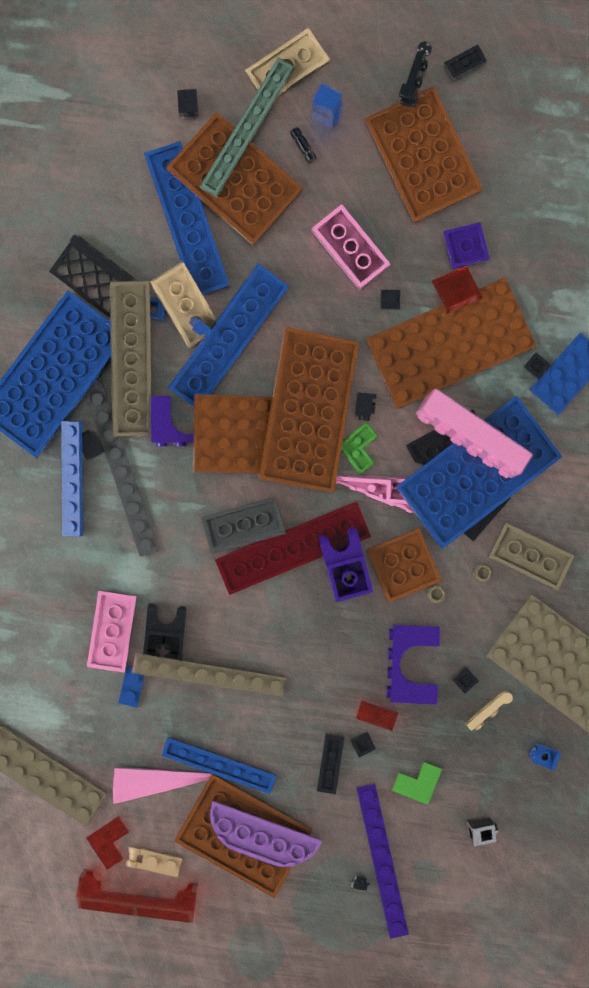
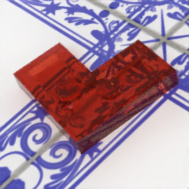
(103, 842)

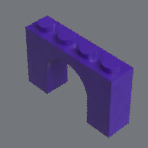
(162, 426)
(402, 639)

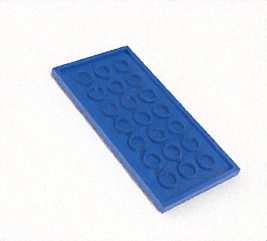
(53, 373)
(461, 490)

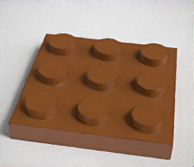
(403, 565)

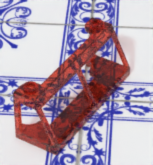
(92, 898)

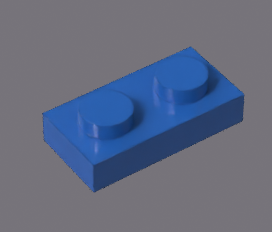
(131, 688)

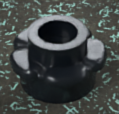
(360, 883)

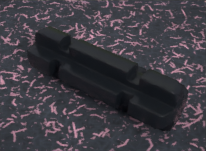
(303, 145)

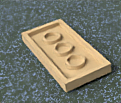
(301, 52)
(183, 301)

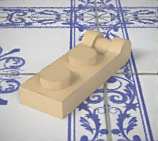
(489, 710)
(154, 861)

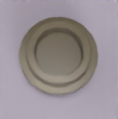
(482, 572)
(436, 594)

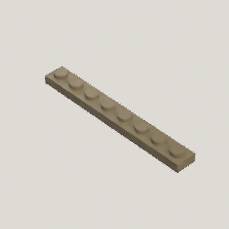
(208, 674)

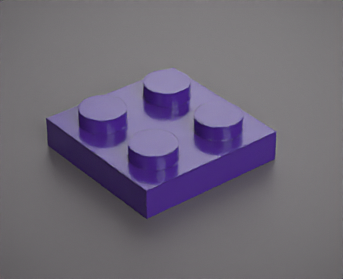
(466, 245)

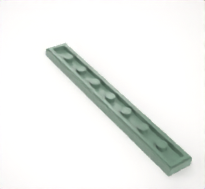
(247, 127)

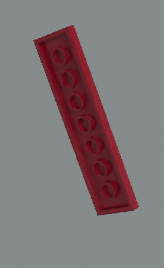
(290, 550)

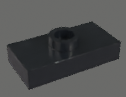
(465, 62)

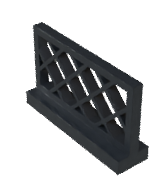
(99, 260)

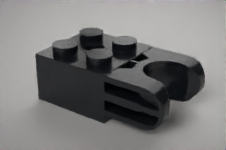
(167, 635)

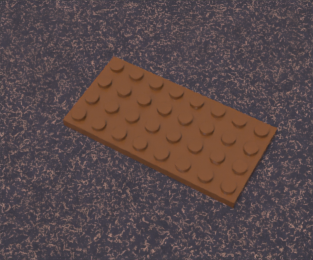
(450, 347)
(308, 410)

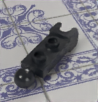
(409, 90)

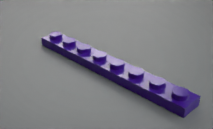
(382, 860)

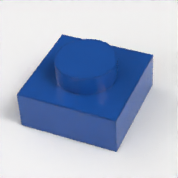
(200, 328)

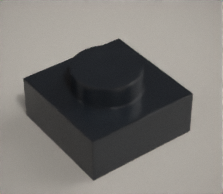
(390, 299)
(536, 365)
(465, 680)
(363, 744)

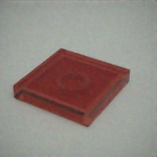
(457, 289)

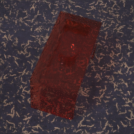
(376, 714)

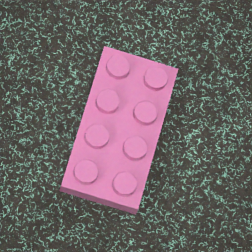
(111, 631)

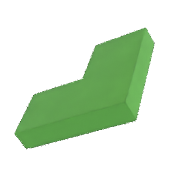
(354, 446)
(420, 788)

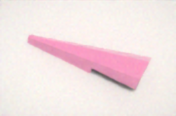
(377, 487)
(140, 782)

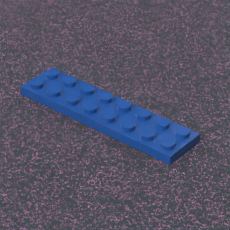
(187, 222)
(229, 335)

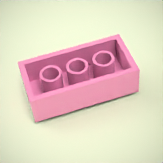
(350, 247)

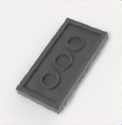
(243, 525)

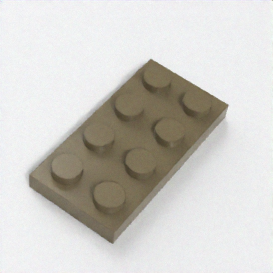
(531, 556)

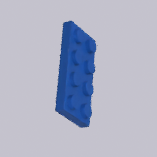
(565, 376)

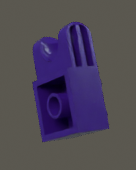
(345, 561)

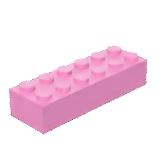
(473, 434)

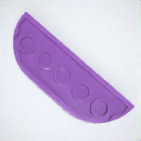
(261, 837)

